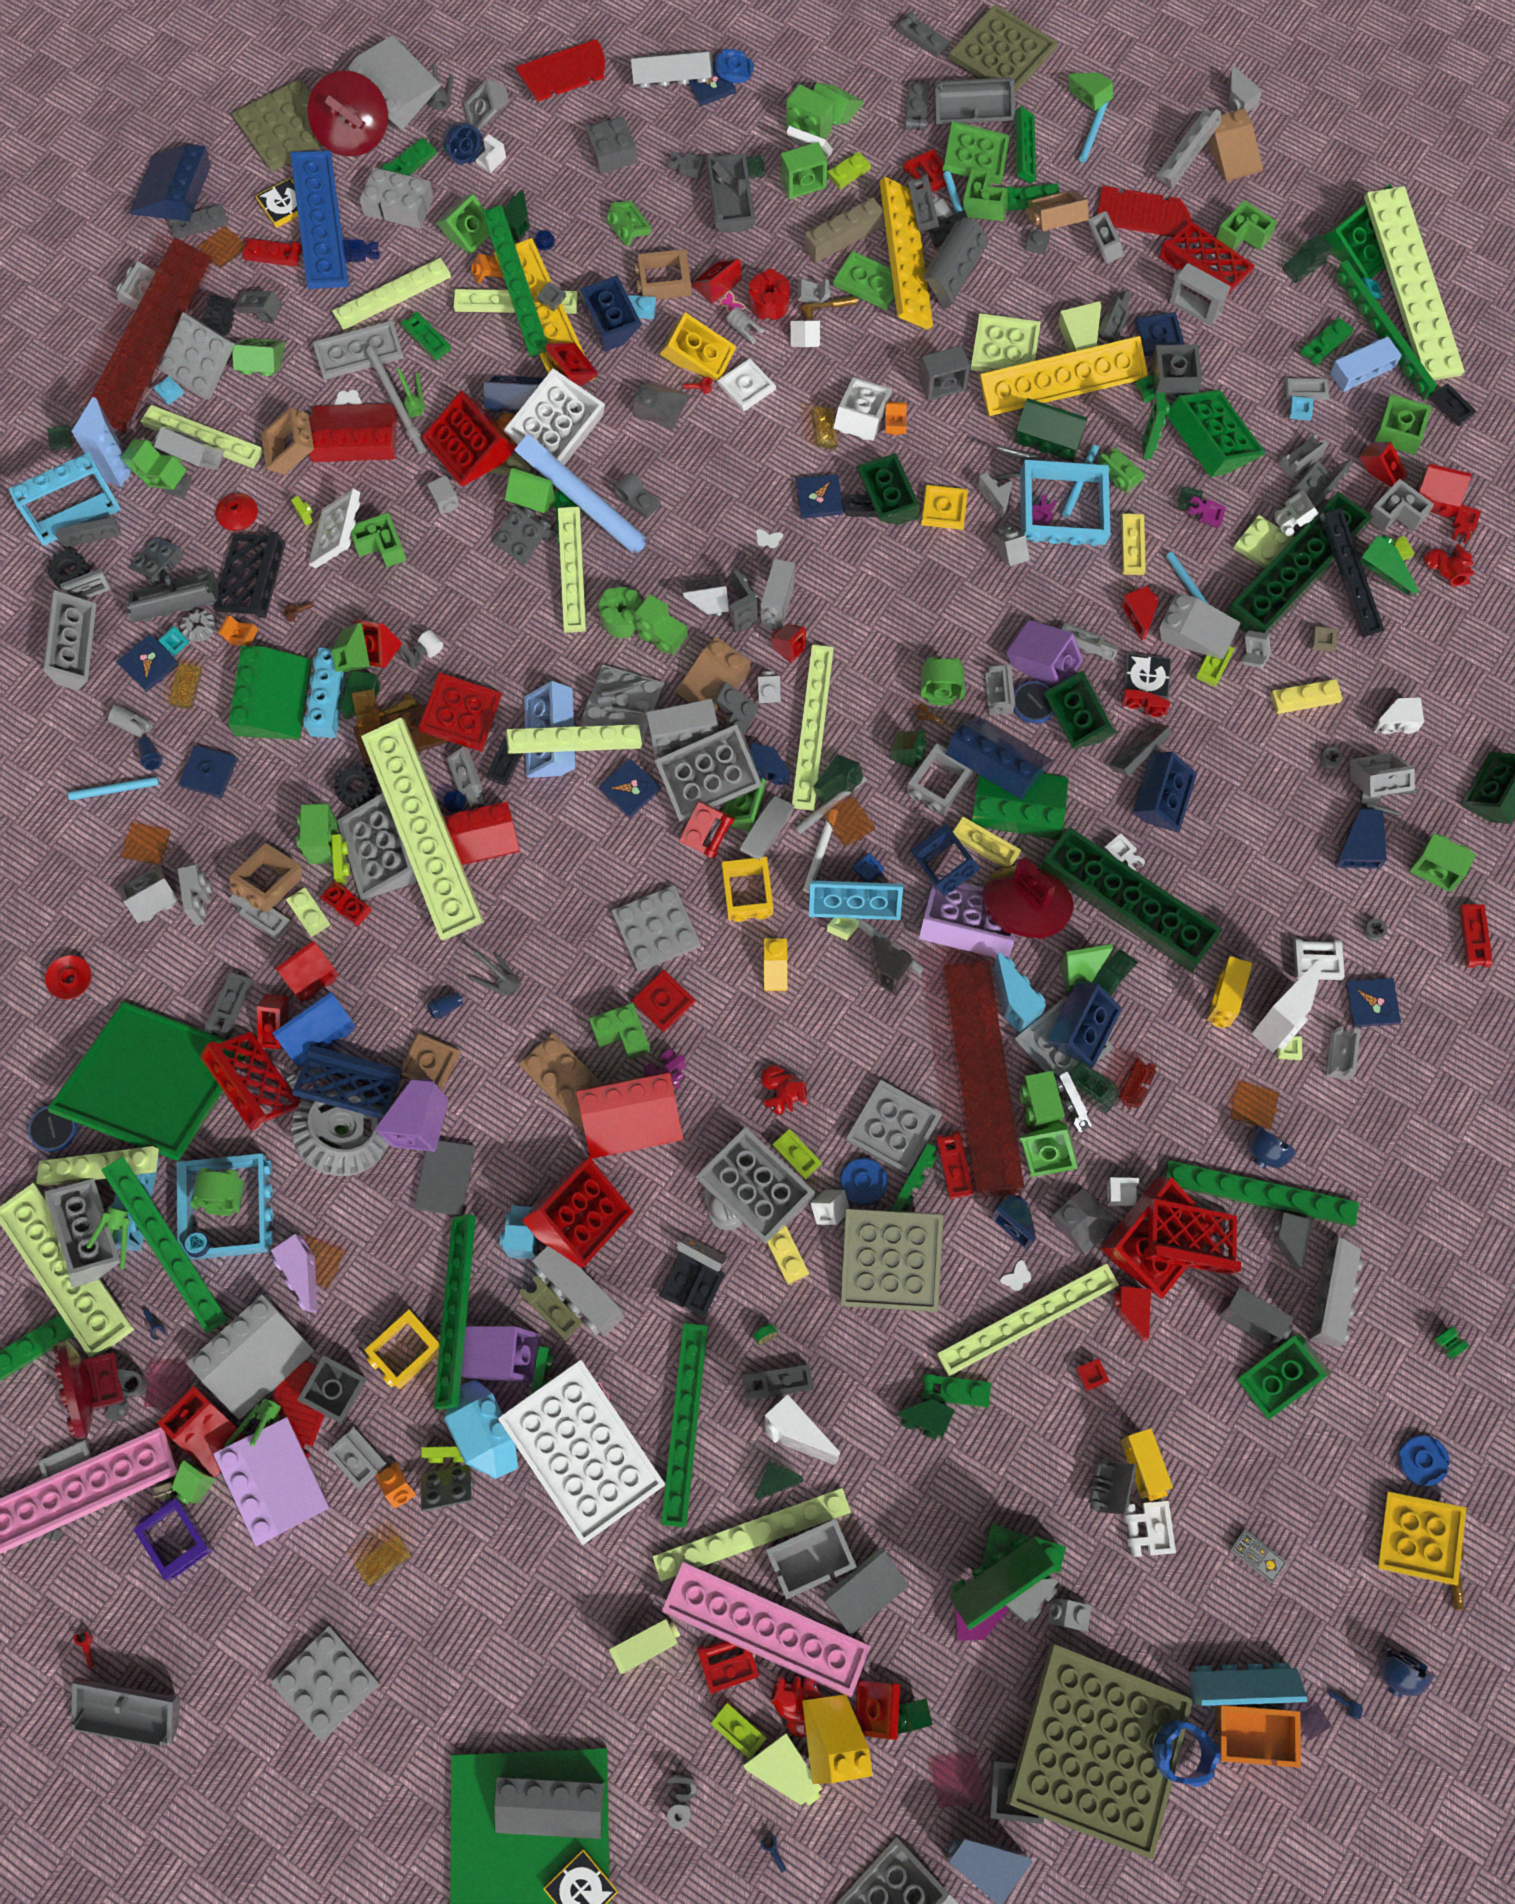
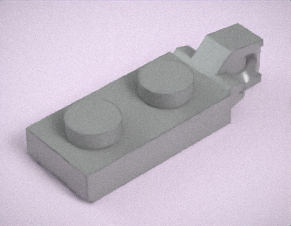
(1092, 642)
(466, 776)
(270, 922)

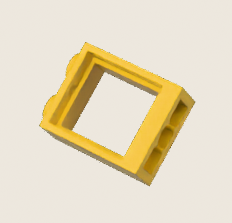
(745, 868)
(1229, 992)
(375, 1361)
(1150, 1470)

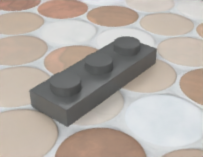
(1141, 749)

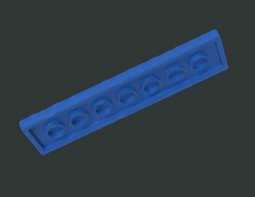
(319, 219)

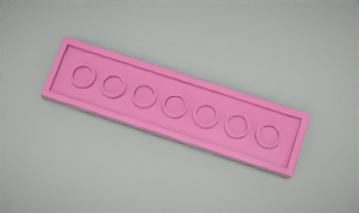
(85, 1488)
(766, 1629)

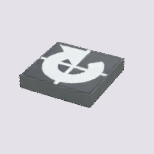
(1148, 674)

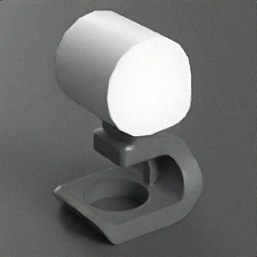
(427, 645)

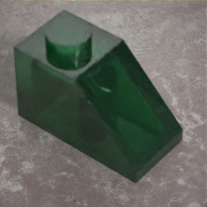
(1094, 1087)

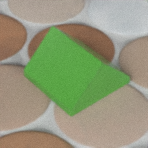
(530, 491)
(745, 808)

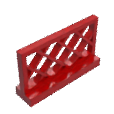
(1179, 257)
(236, 1085)
(1186, 1256)

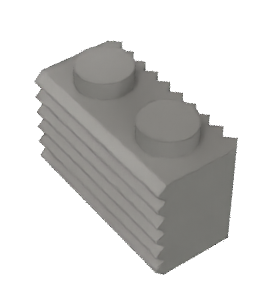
(1106, 237)

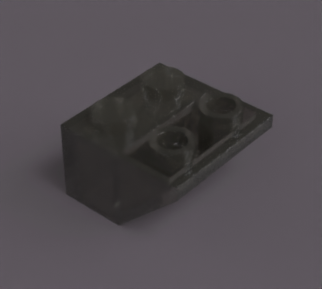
(889, 964)

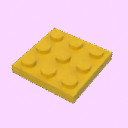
(1422, 1538)

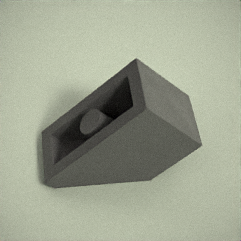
(1292, 1238)

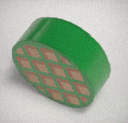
(765, 1334)

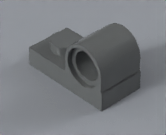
(262, 303)
(632, 493)
(118, 1411)

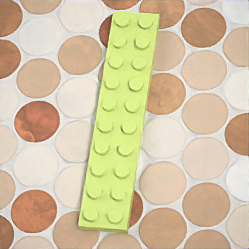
(1413, 282)
(422, 829)

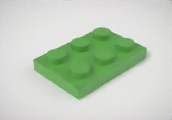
(866, 280)

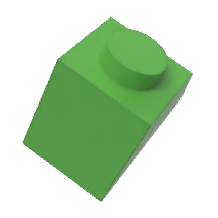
(1091, 88)
(192, 1482)

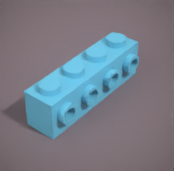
(325, 696)

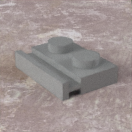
(356, 1458)

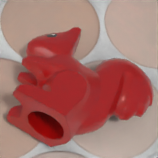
(1455, 568)
(787, 1086)
(789, 1704)

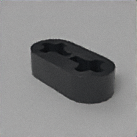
(861, 508)

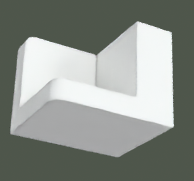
(493, 154)
(805, 333)
(1122, 1191)
(830, 1207)

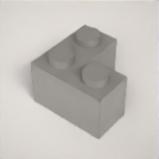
(1401, 504)

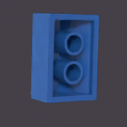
(315, 1026)

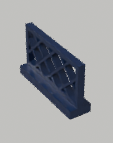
(352, 1070)

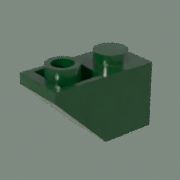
(517, 216)
(357, 682)
(909, 748)
(929, 1417)
(914, 1716)

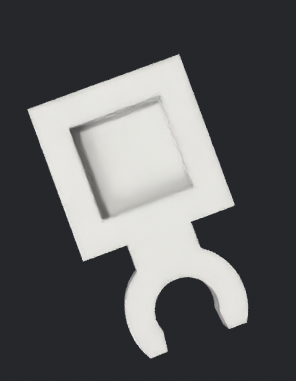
(1124, 851)

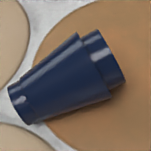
(149, 754)
(443, 1005)

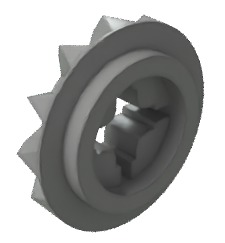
(199, 633)

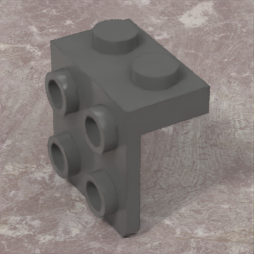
(523, 533)
(745, 610)

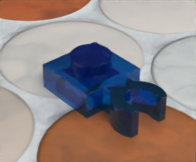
(357, 252)

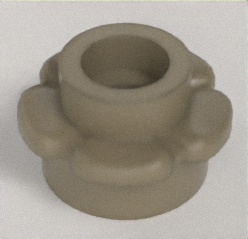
(163, 1491)

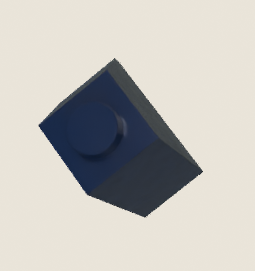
(1364, 842)

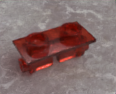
(1132, 1092)

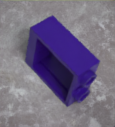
(186, 1560)

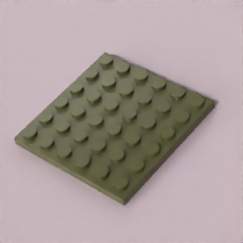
(1092, 1752)

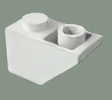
(1402, 716)

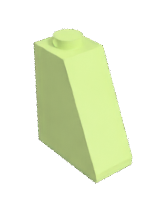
(1080, 326)
(645, 1646)
(785, 1770)

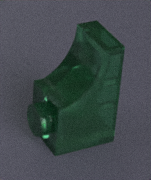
(1309, 258)
(839, 777)
(1115, 971)

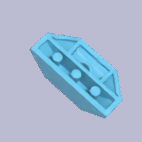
(479, 1432)

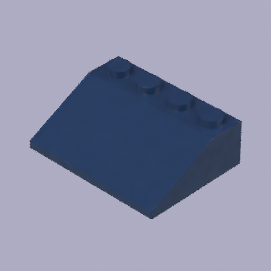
(172, 183)
(997, 756)

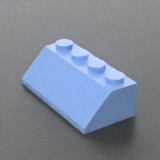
(99, 439)
(549, 708)

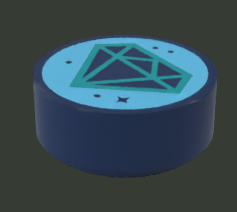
(196, 1244)

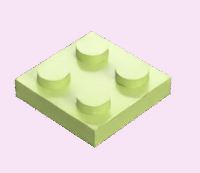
(1262, 542)

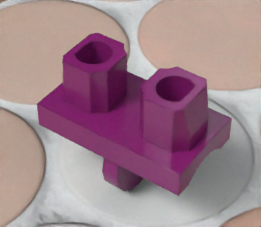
(673, 1063)

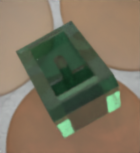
(776, 1480)

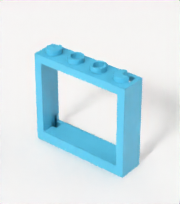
(1067, 472)
(54, 479)
(185, 1212)

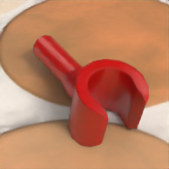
(703, 385)
(85, 1647)

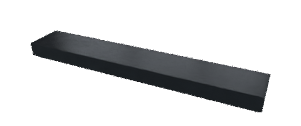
(1352, 572)

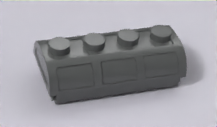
(974, 100)
(734, 203)
(955, 260)
(172, 596)
(124, 1712)

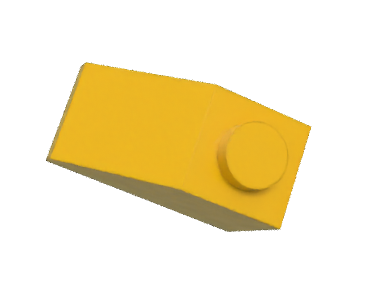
(775, 964)

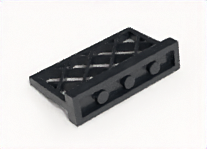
(266, 572)

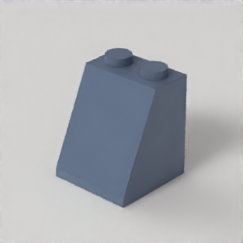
(988, 1865)

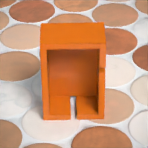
(1258, 1735)

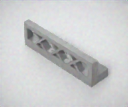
(1189, 148)

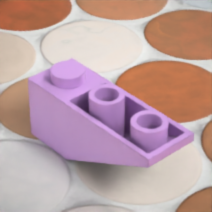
(298, 1265)

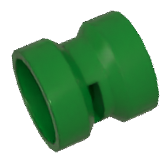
(1453, 1348)

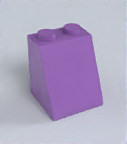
(1045, 653)
(415, 1117)
(500, 1354)

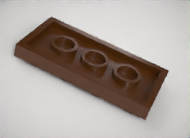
(413, 719)

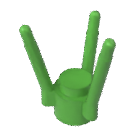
(413, 405)
(114, 1220)
(266, 1413)

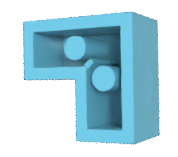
(517, 1238)

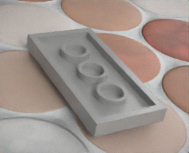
(348, 353)

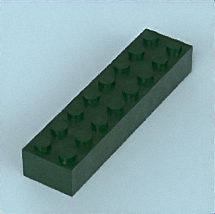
(1294, 570)
(1131, 899)

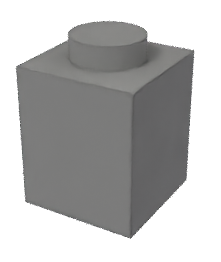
(443, 495)

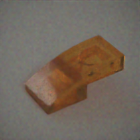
(366, 711)

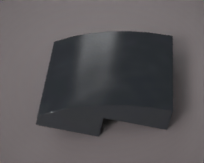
(691, 1285)

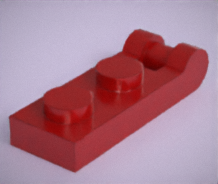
(272, 252)
(1475, 935)
(954, 1166)

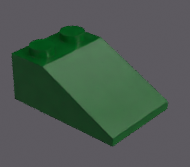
(1387, 563)
(1284, 1376)

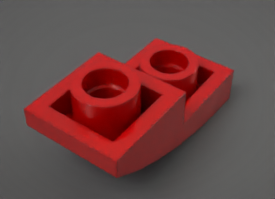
(1153, 704)
(345, 903)

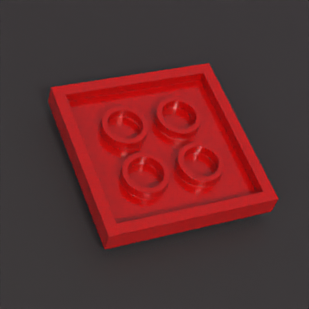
(460, 712)

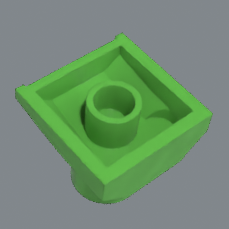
(1050, 1150)

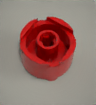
(769, 295)

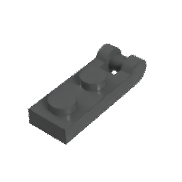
(922, 35)
(917, 105)
(923, 203)
(200, 222)
(88, 532)
(229, 1005)
(778, 1382)

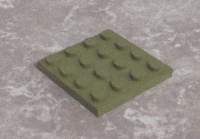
(1003, 48)
(279, 124)
(892, 1259)

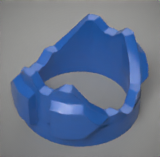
(1162, 1753)

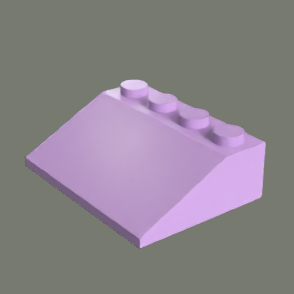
(963, 923)
(271, 1481)

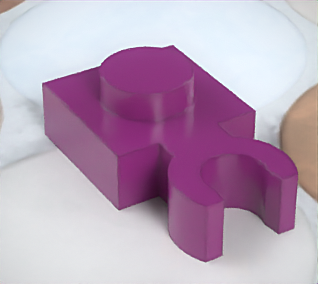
(1209, 511)
(1042, 514)

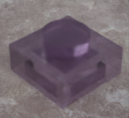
(1313, 1721)

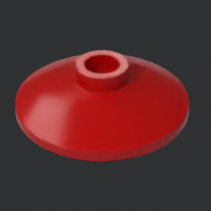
(239, 518)
(60, 972)

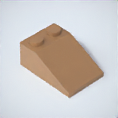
(1235, 146)
(713, 667)

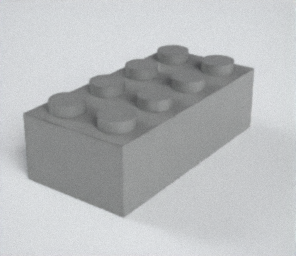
(579, 1290)

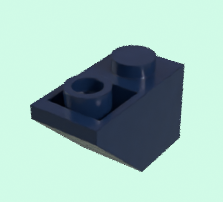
(769, 764)

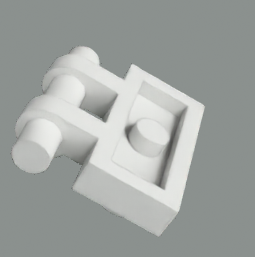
(1297, 510)
(1157, 1526)

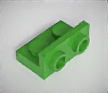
(627, 221)
(1121, 470)

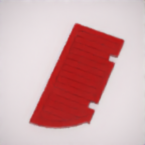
(563, 70)
(1144, 211)
(303, 1419)

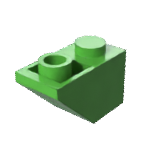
(350, 650)

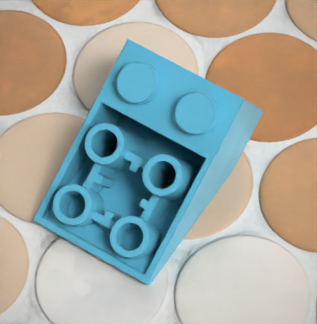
(1018, 1000)

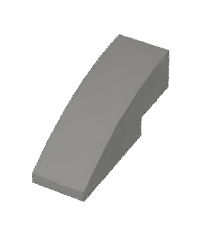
(767, 828)

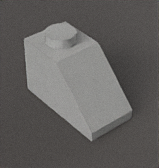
(1242, 91)

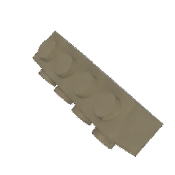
(844, 230)

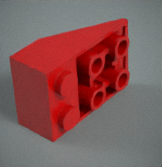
(199, 1428)

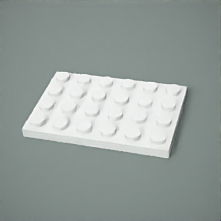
(581, 1452)

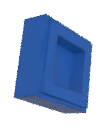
(868, 868)

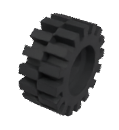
(219, 314)
(63, 560)
(355, 774)

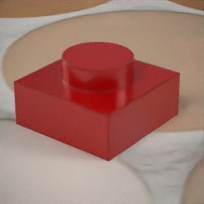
(1092, 1375)

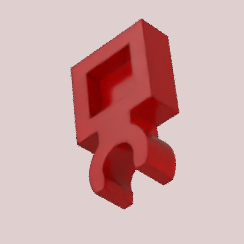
(1466, 522)

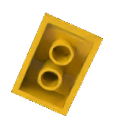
(697, 348)
(835, 1741)

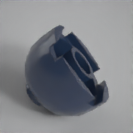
(462, 142)
(1269, 1149)
(1404, 1673)

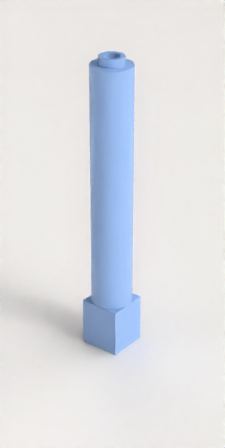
(581, 494)

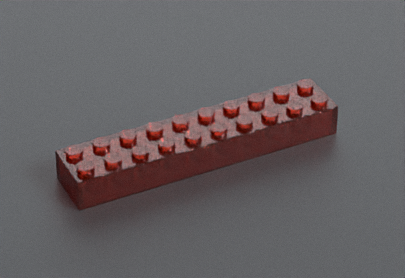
(150, 332)
(982, 1080)

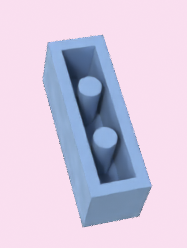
(1365, 363)

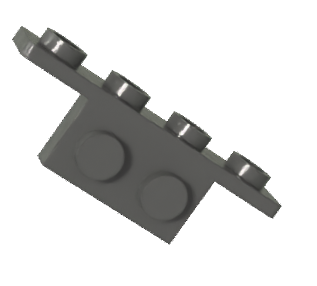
(1319, 482)

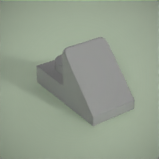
(996, 495)

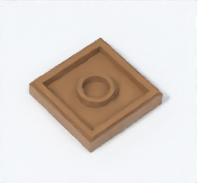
(429, 1060)

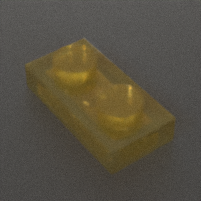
(823, 427)
(185, 686)
(383, 1560)

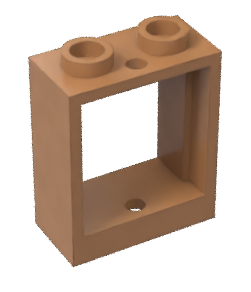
(1057, 210)
(664, 289)
(280, 458)
(276, 861)

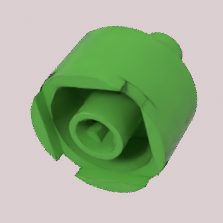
(618, 611)
(942, 681)
(217, 1192)

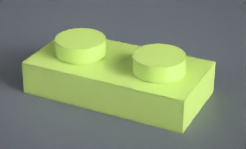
(308, 912)

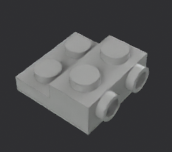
(135, 286)
(194, 892)

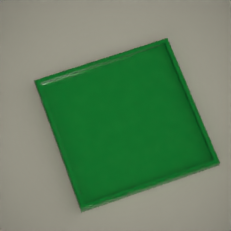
(143, 1082)
(515, 1867)

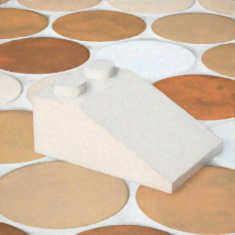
(862, 409)

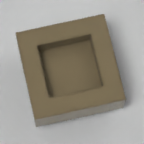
(1324, 639)

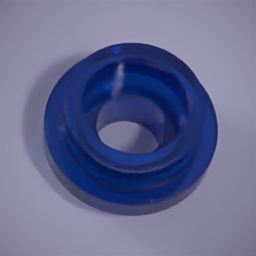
(542, 236)
(450, 798)

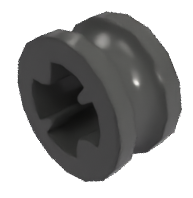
(1335, 752)
(1382, 928)

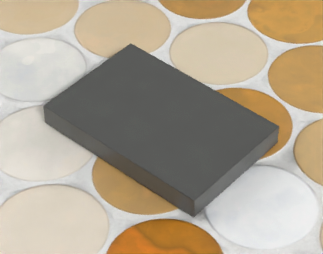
(445, 1179)
(865, 1591)

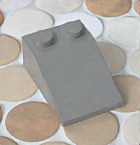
(1198, 626)

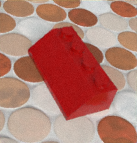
(483, 833)

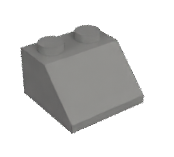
(148, 894)

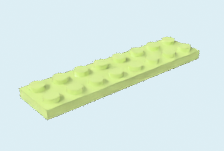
(85, 1308)

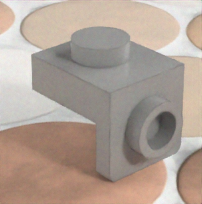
(813, 293)
(1257, 649)
(769, 687)
(1069, 1614)

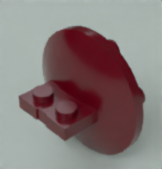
(347, 113)
(1027, 901)
(86, 1385)

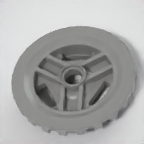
(355, 1151)

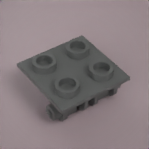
(155, 558)
(1115, 1487)
(446, 1488)

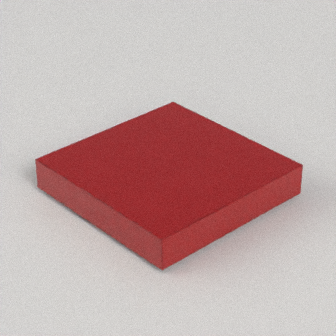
(663, 1001)
(878, 1709)

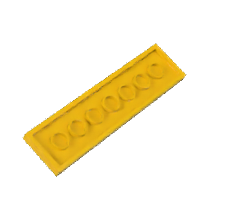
(905, 254)
(554, 324)
(1064, 376)

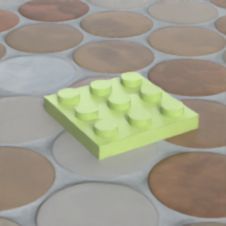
(1004, 342)

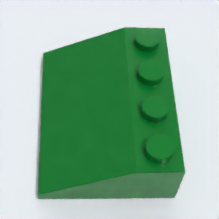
(1356, 241)
(1214, 432)
(269, 694)
(1037, 814)
(1001, 1580)

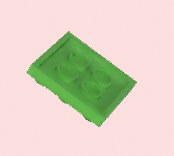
(975, 148)

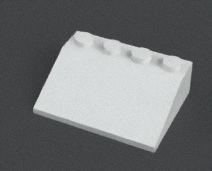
(557, 416)
(1289, 1012)
(796, 1430)

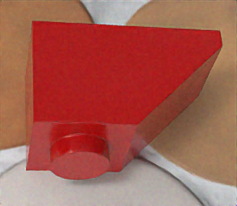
(1383, 463)
(1140, 609)
(789, 641)
(271, 1015)
(1134, 1310)

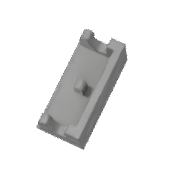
(1303, 456)
(1000, 690)
(1343, 1053)

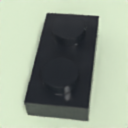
(940, 233)
(1453, 404)
(503, 765)

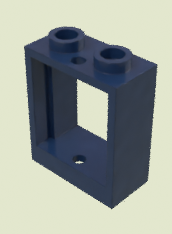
(926, 851)

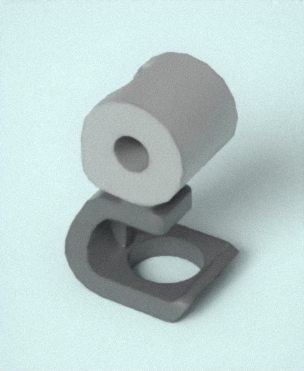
(680, 1812)

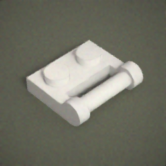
(1332, 964)

